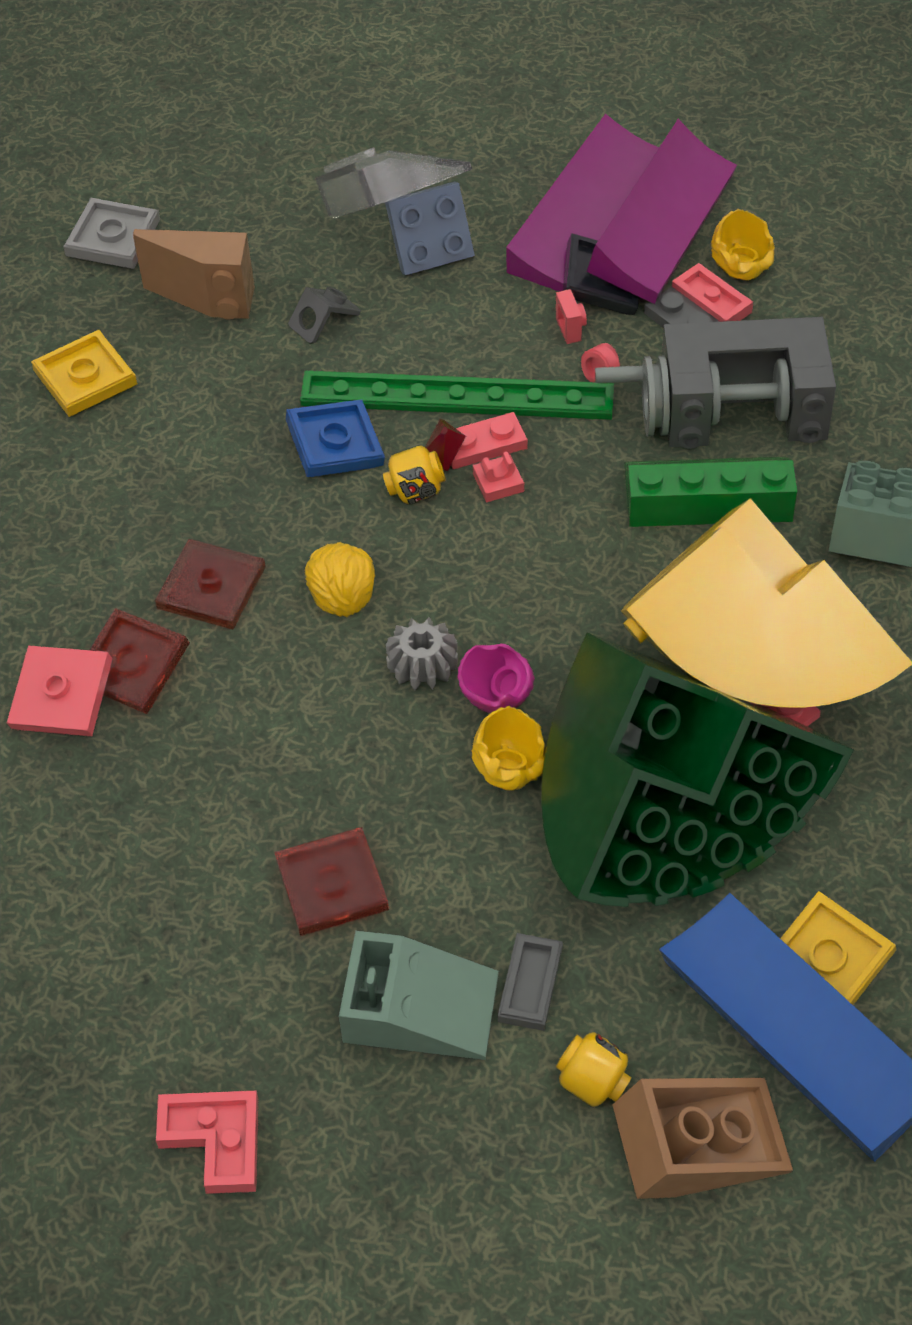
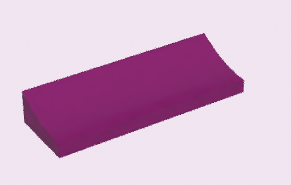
(579, 202)
(661, 215)

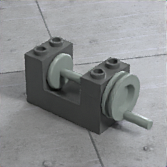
(735, 364)

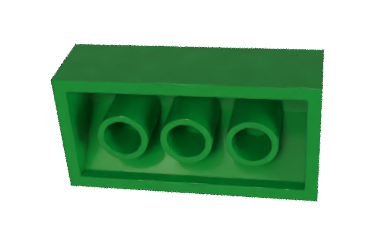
(708, 489)

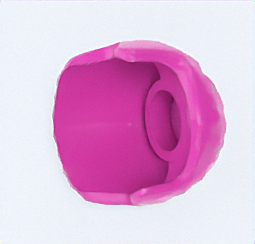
(495, 677)

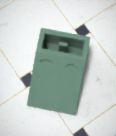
(874, 514)
(416, 998)

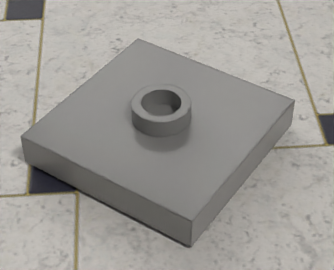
(107, 230)

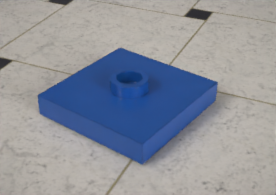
(334, 438)

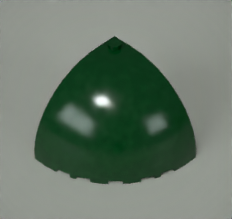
(669, 782)

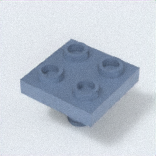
(430, 228)

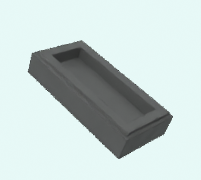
(530, 982)

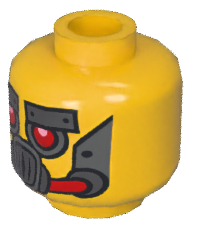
(414, 475)
(593, 1069)

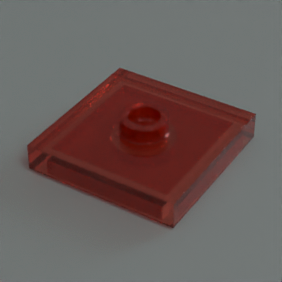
(210, 584)
(141, 660)
(331, 881)

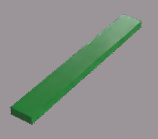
(460, 394)

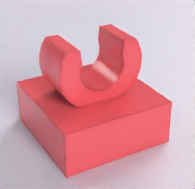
(498, 477)

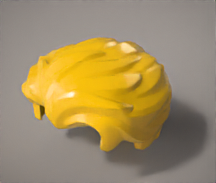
(742, 245)
(340, 578)
(509, 749)

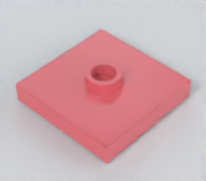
(59, 690)

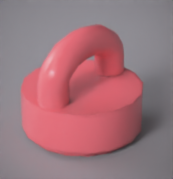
(598, 356)

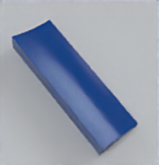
(798, 1023)

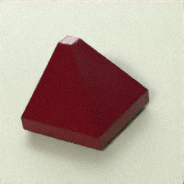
(446, 442)

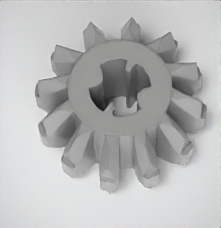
(421, 653)

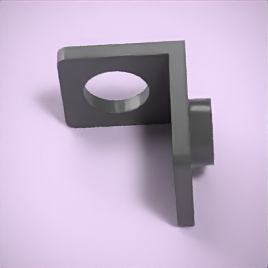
(323, 303)

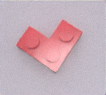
(223, 1125)

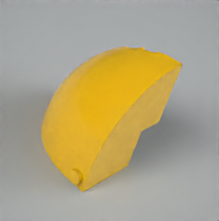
(762, 621)

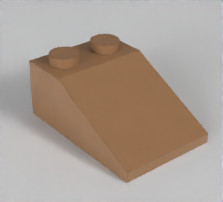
(198, 269)
(699, 1134)

